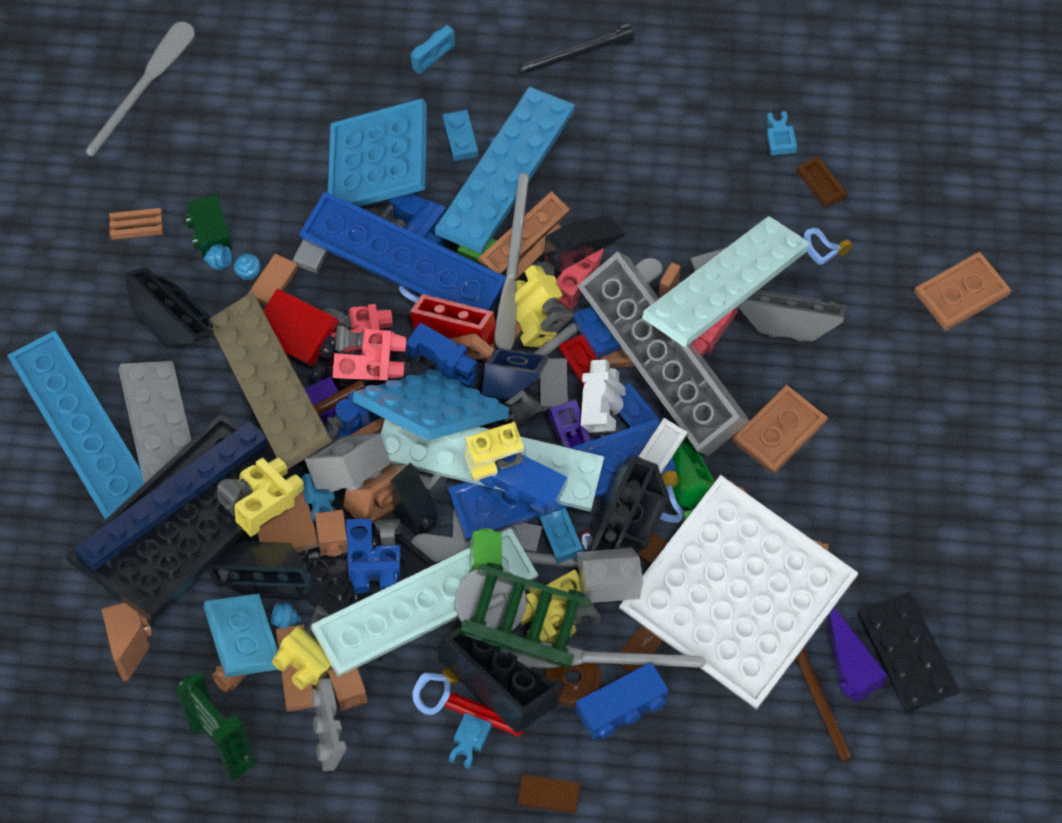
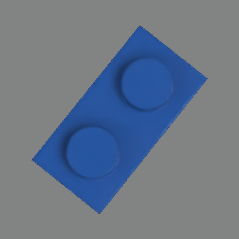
(595, 332)
(635, 409)

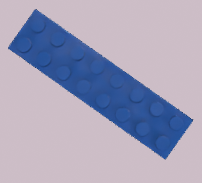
(399, 254)
(492, 509)

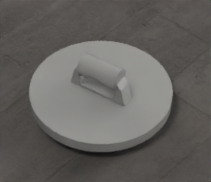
(469, 593)

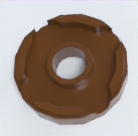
(589, 682)

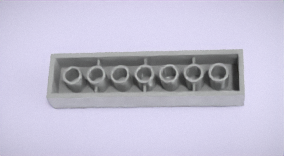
(673, 371)

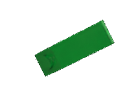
(693, 476)

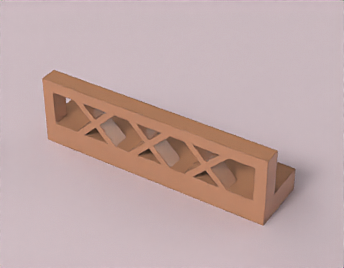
(536, 225)

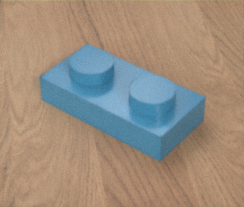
(432, 49)
(460, 135)
(561, 535)

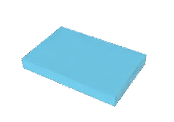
(241, 634)

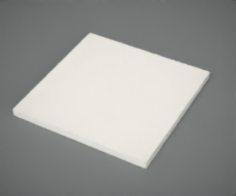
(739, 591)

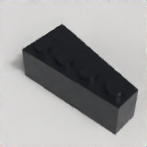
(501, 681)

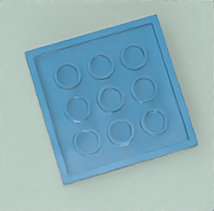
(379, 154)
(430, 404)

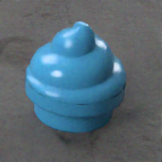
(218, 257)
(247, 266)
(284, 616)

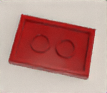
(298, 325)

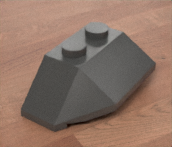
(792, 315)

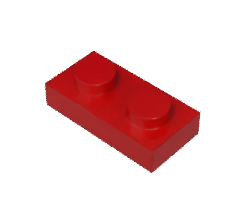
(578, 356)

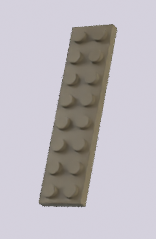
(269, 381)

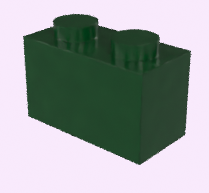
(208, 223)

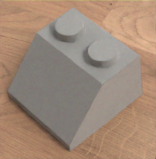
(610, 575)

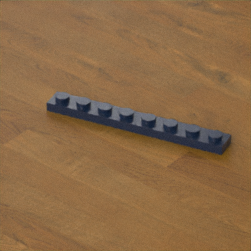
(171, 496)

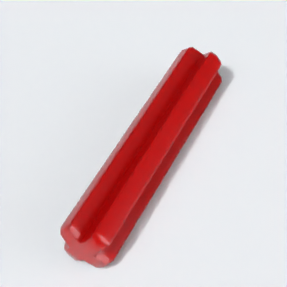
(465, 705)

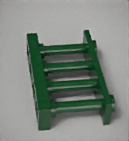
(503, 635)
(226, 733)

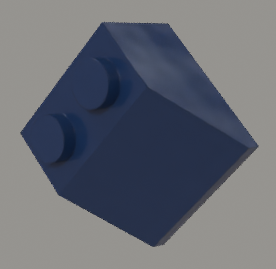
(510, 372)

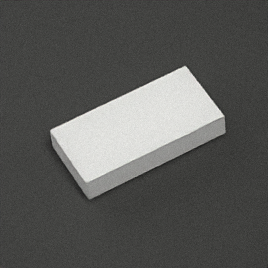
(663, 444)

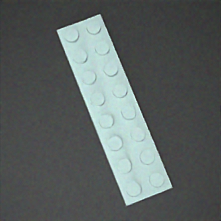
(725, 281)
(446, 458)
(405, 609)

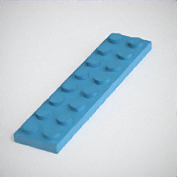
(493, 183)
(78, 422)

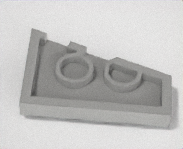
(330, 748)

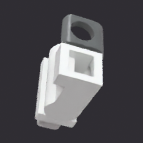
(601, 399)

